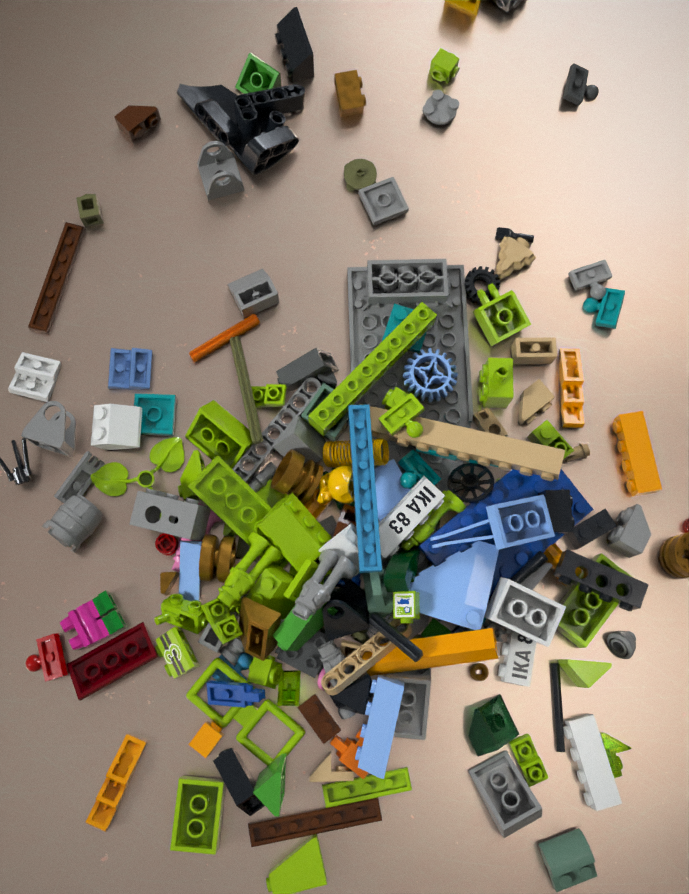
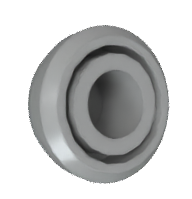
(622, 643)

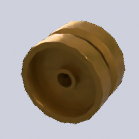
(216, 557)

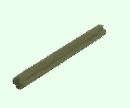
(246, 390)

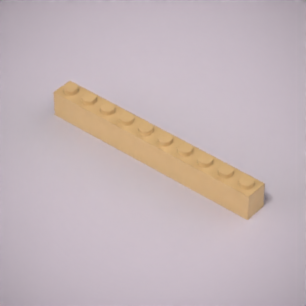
(476, 445)

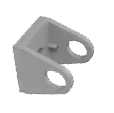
(218, 165)
(52, 433)

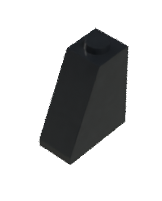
(238, 781)

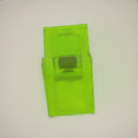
(612, 747)

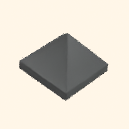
(328, 378)

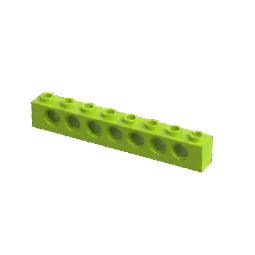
(372, 368)

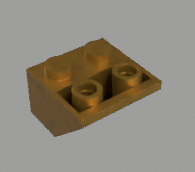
(258, 626)

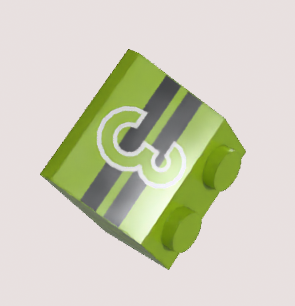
(176, 652)

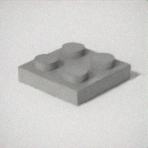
(383, 201)

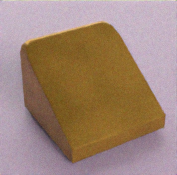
(167, 581)

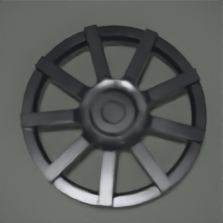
(471, 482)

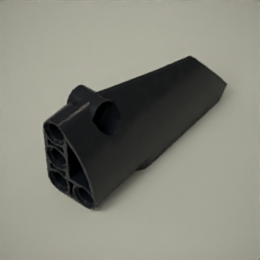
(216, 111)

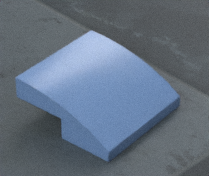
(130, 369)

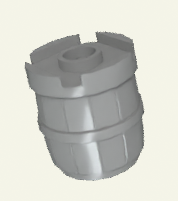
(74, 521)

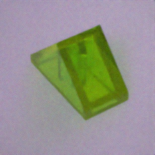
(289, 689)

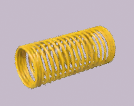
(337, 454)

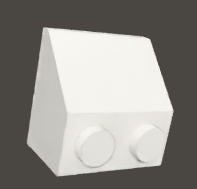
(116, 426)

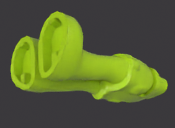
(423, 531)
(238, 580)

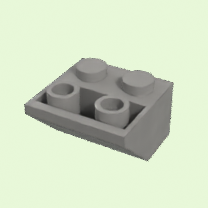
(254, 293)
(631, 532)

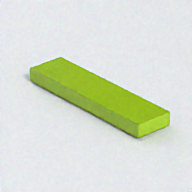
(371, 787)

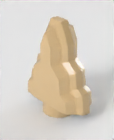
(513, 256)

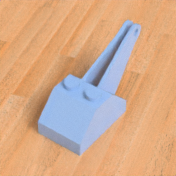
(511, 523)

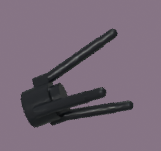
(21, 473)

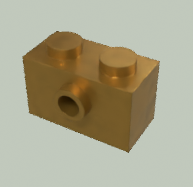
(349, 93)

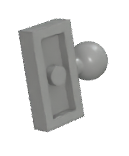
(591, 276)

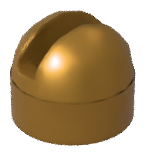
(479, 677)

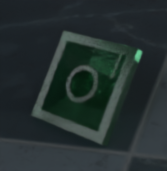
(491, 727)

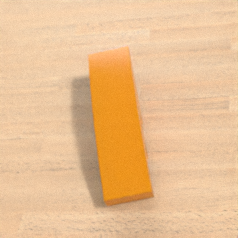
(571, 389)
(116, 783)

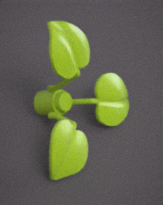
(112, 477)

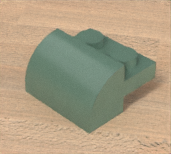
(377, 597)
(568, 859)

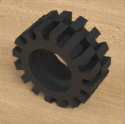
(480, 274)

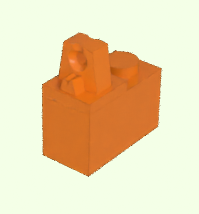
(347, 752)

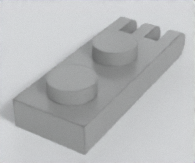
(79, 478)

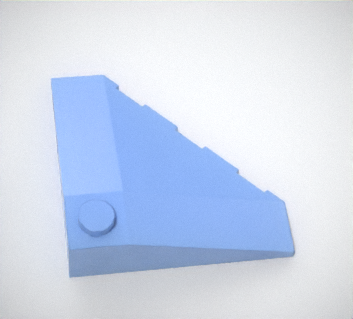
(459, 586)

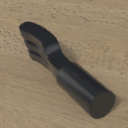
(507, 232)

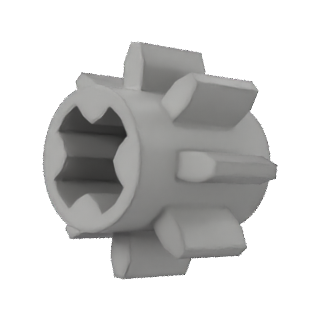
(498, 632)

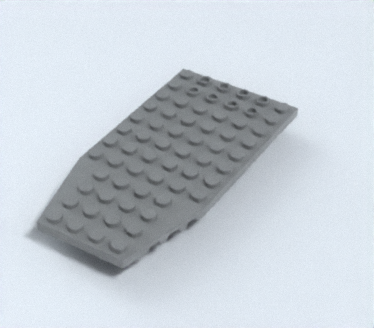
(408, 283)

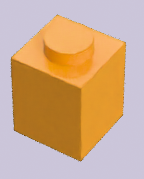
(207, 738)

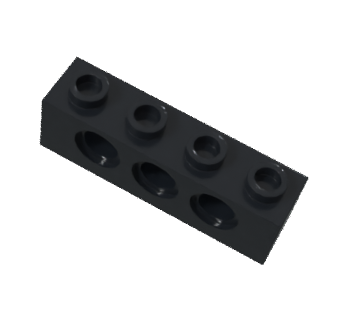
(633, 588)

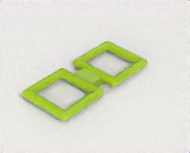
(247, 716)

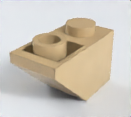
(532, 400)

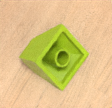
(192, 470)

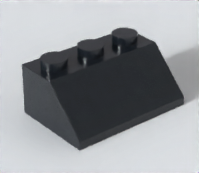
(295, 47)

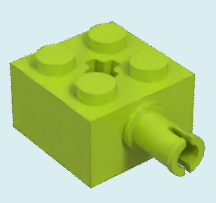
(496, 383)

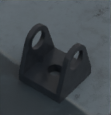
(351, 610)

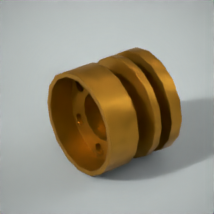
(297, 476)
(671, 555)

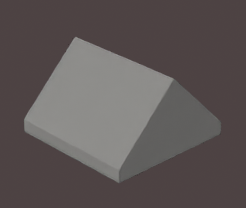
(301, 438)

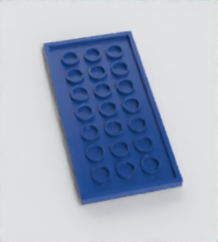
(508, 488)

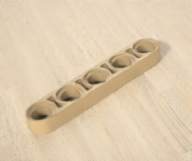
(361, 665)

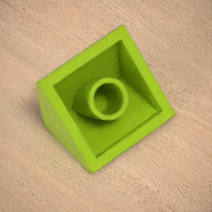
(582, 672)

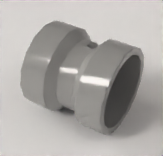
(232, 650)

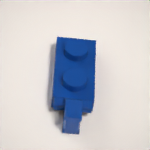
(233, 694)

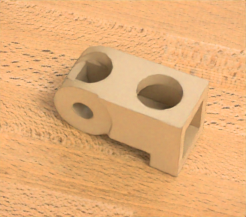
(487, 422)

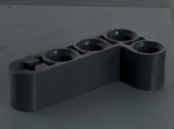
(260, 104)

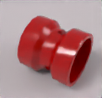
(167, 541)

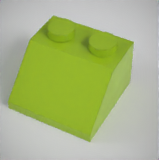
(270, 590)

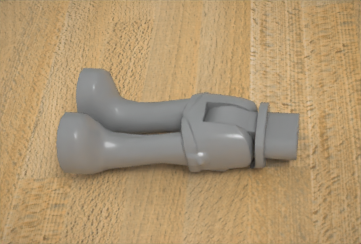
(315, 594)
(330, 658)

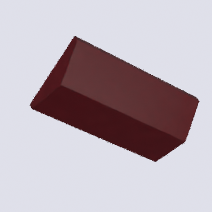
(112, 660)

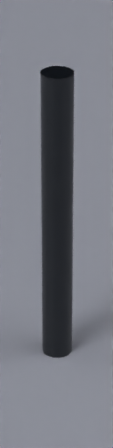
(558, 711)

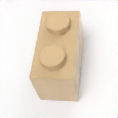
(534, 350)

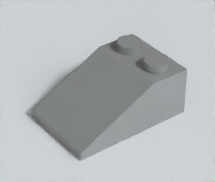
(505, 794)

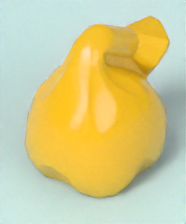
(337, 485)

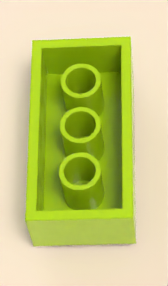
(585, 611)

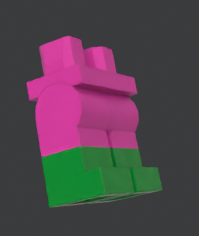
(89, 622)

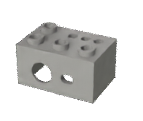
(177, 518)

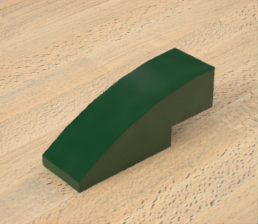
(401, 570)

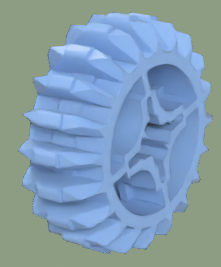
(437, 377)

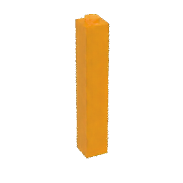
(439, 651)

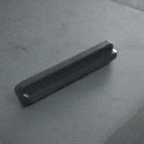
(395, 637)

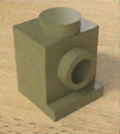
(89, 210)

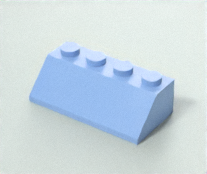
(381, 725)

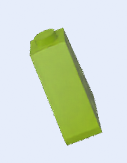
(299, 870)

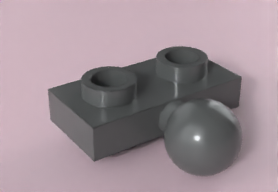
(576, 85)

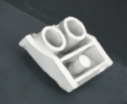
(345, 545)

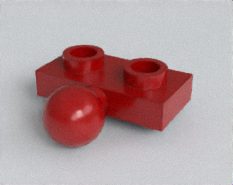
(49, 659)

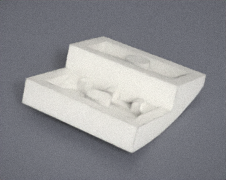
(35, 377)

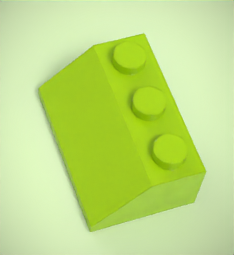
(219, 434)
(294, 531)

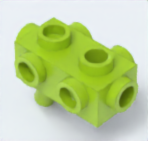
(182, 614)

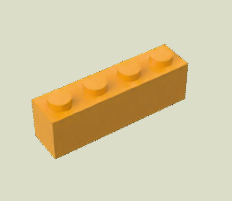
(637, 454)

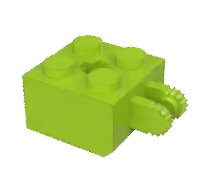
(504, 305)

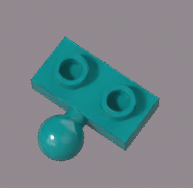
(608, 309)
(415, 470)

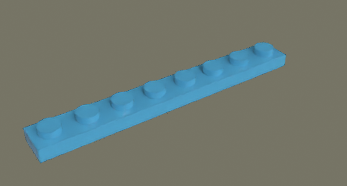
(364, 489)

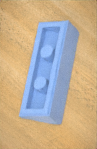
(189, 570)

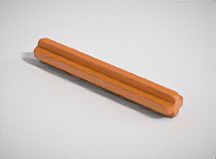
(224, 337)

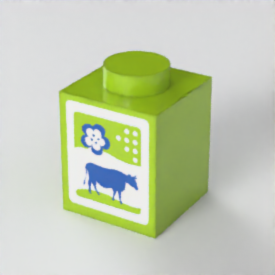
(406, 606)

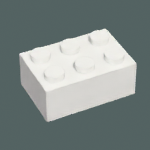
(524, 611)

